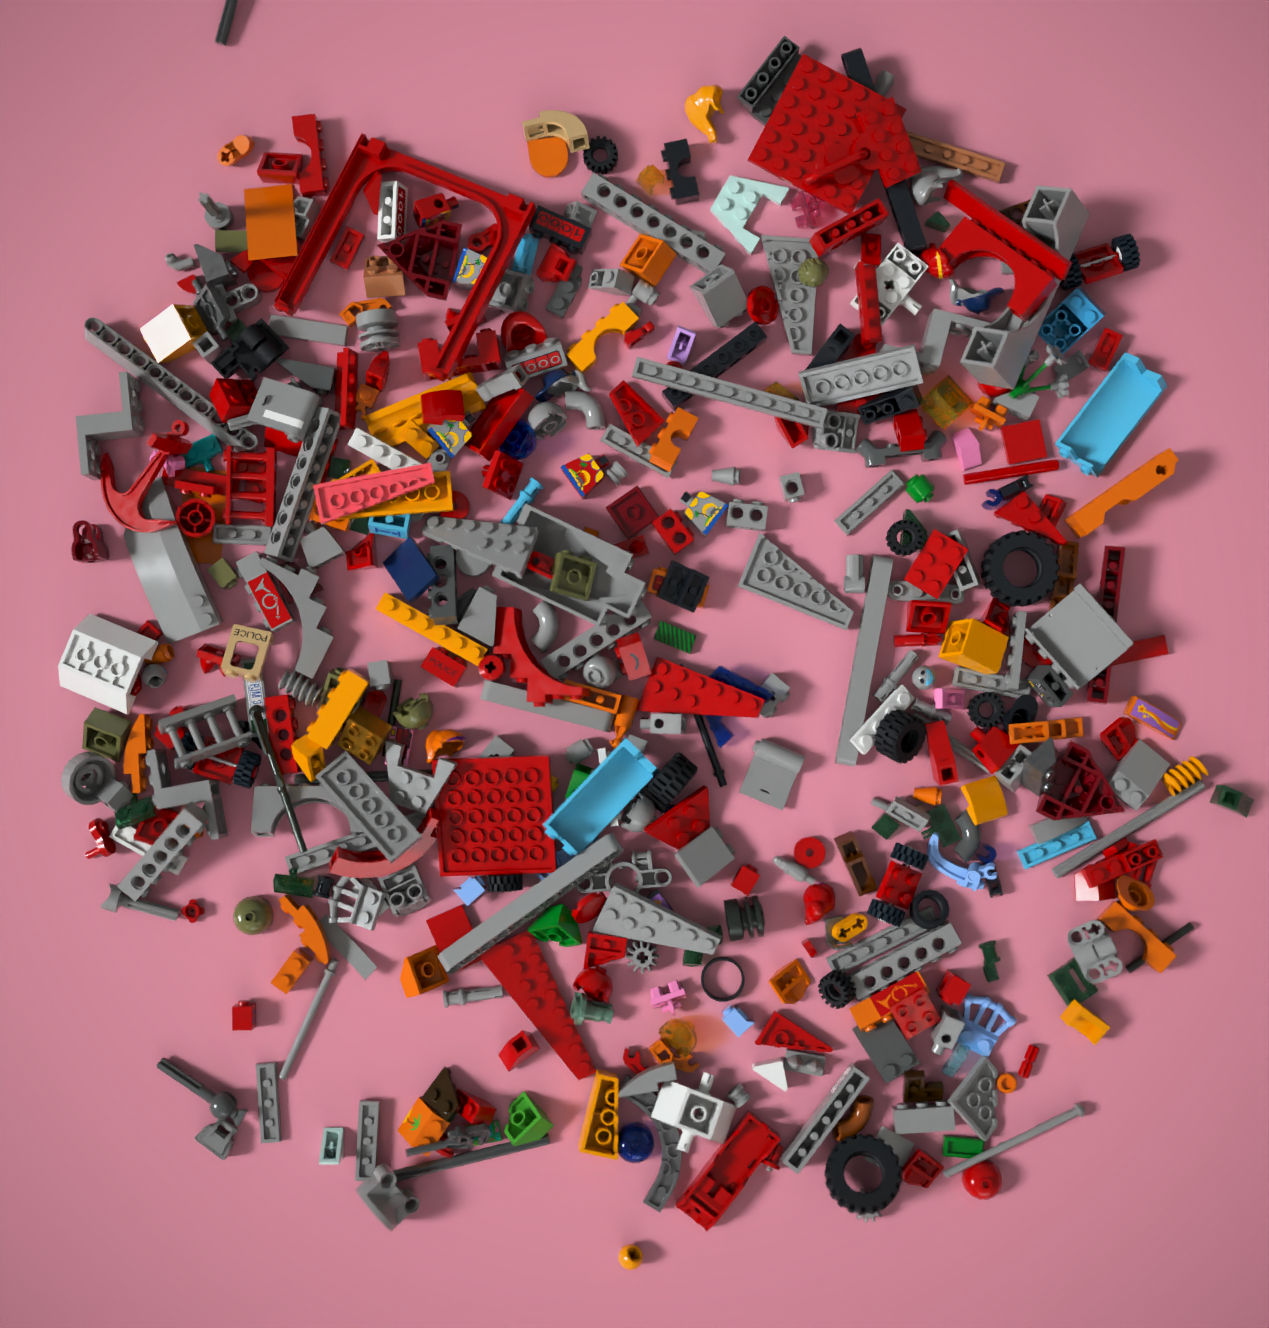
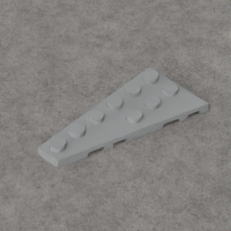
(794, 299)
(487, 541)

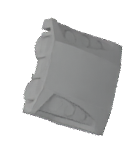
(837, 432)
(405, 891)

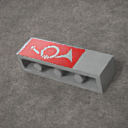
(265, 592)

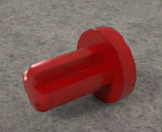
(773, 1158)

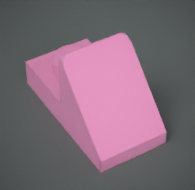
(949, 698)

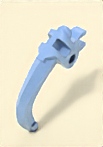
(964, 877)

